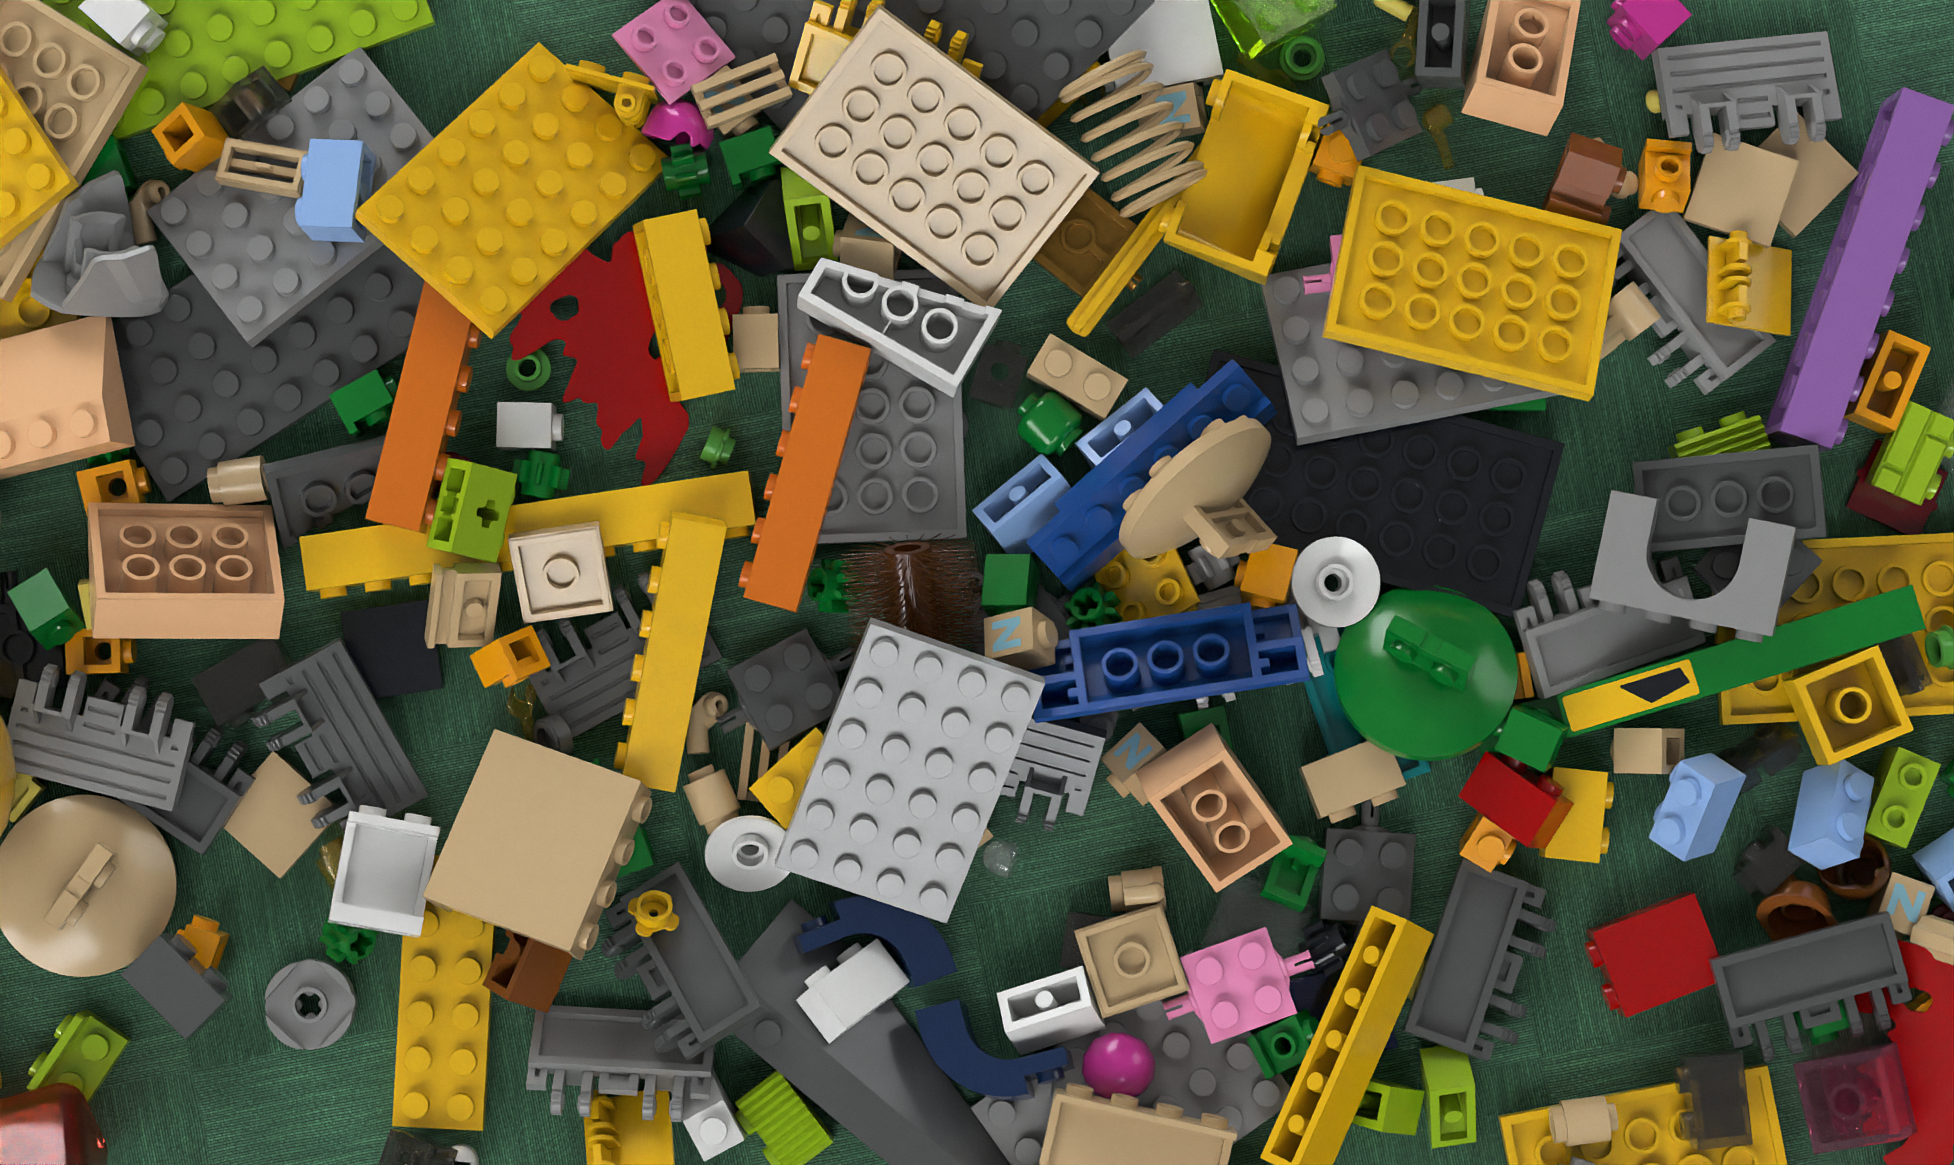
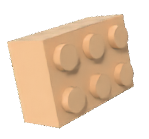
(1213, 807)

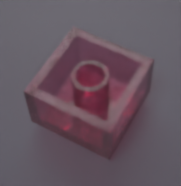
(1855, 1098)

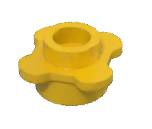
(653, 902)

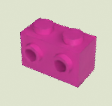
(1645, 23)

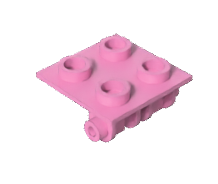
(673, 47)

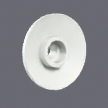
(1356, 577)
(744, 866)

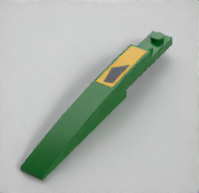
(1730, 664)

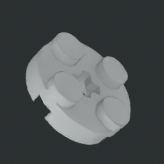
(284, 1004)

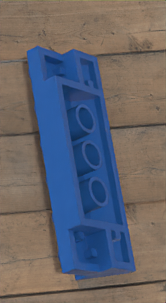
(1091, 512)
(1172, 660)

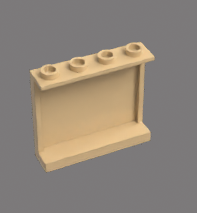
(539, 843)
(1120, 1132)

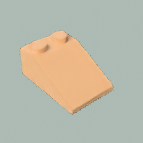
(1522, 63)

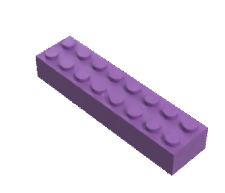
(1860, 270)

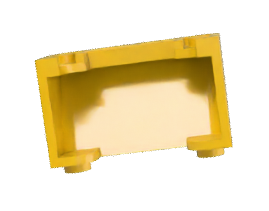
(1256, 168)

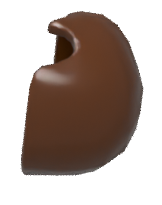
(1861, 876)

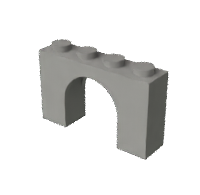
(1627, 578)

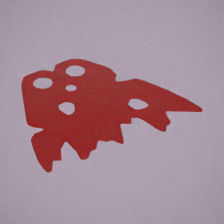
(612, 349)
(1926, 1057)

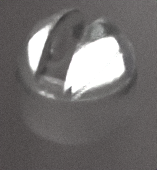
(1001, 857)

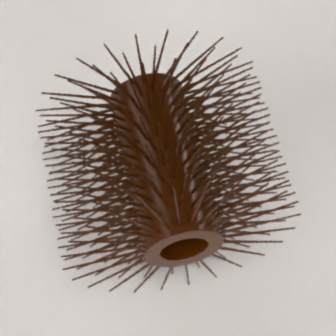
(912, 589)

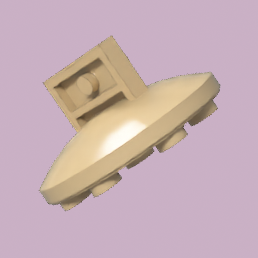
(1202, 496)
(85, 885)

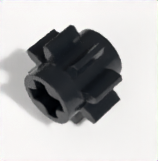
(1327, 947)

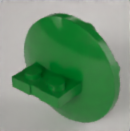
(1426, 674)

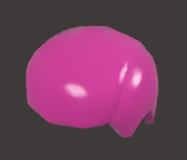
(680, 121)
(1118, 1065)

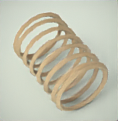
(1111, 71)

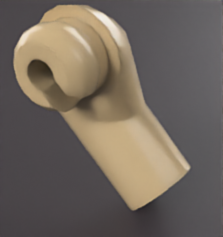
(144, 198)
(702, 718)

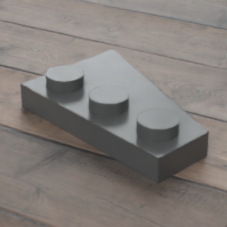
(321, 484)

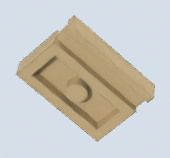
(463, 605)

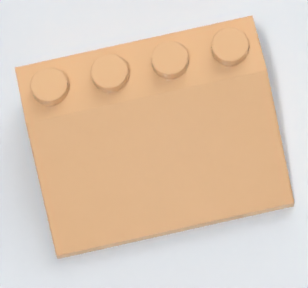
(61, 396)
(184, 571)

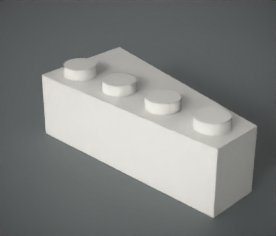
(909, 326)

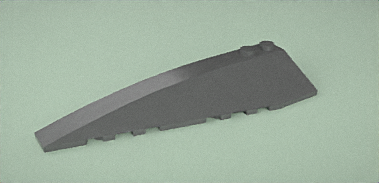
(870, 1077)

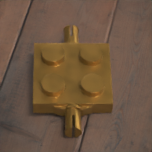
(1085, 244)

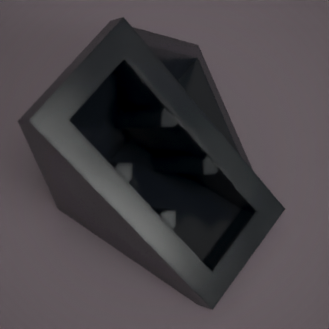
(754, 231)

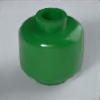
(1049, 423)

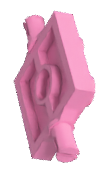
(1238, 985)

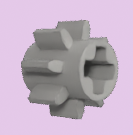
(1210, 569)

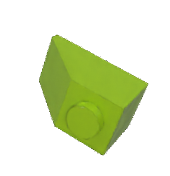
(808, 221)
(1448, 1096)
(1390, 1107)

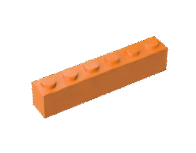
(424, 414)
(807, 472)

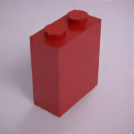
(1652, 954)

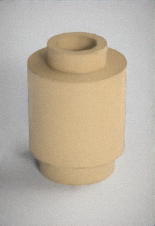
(238, 481)
(711, 797)
(1583, 1120)

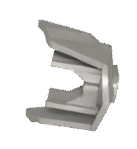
(94, 260)

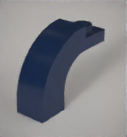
(909, 936)
(954, 1048)

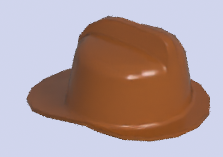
(1795, 909)

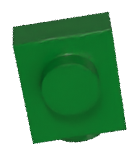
(1293, 873)

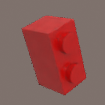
(1516, 799)

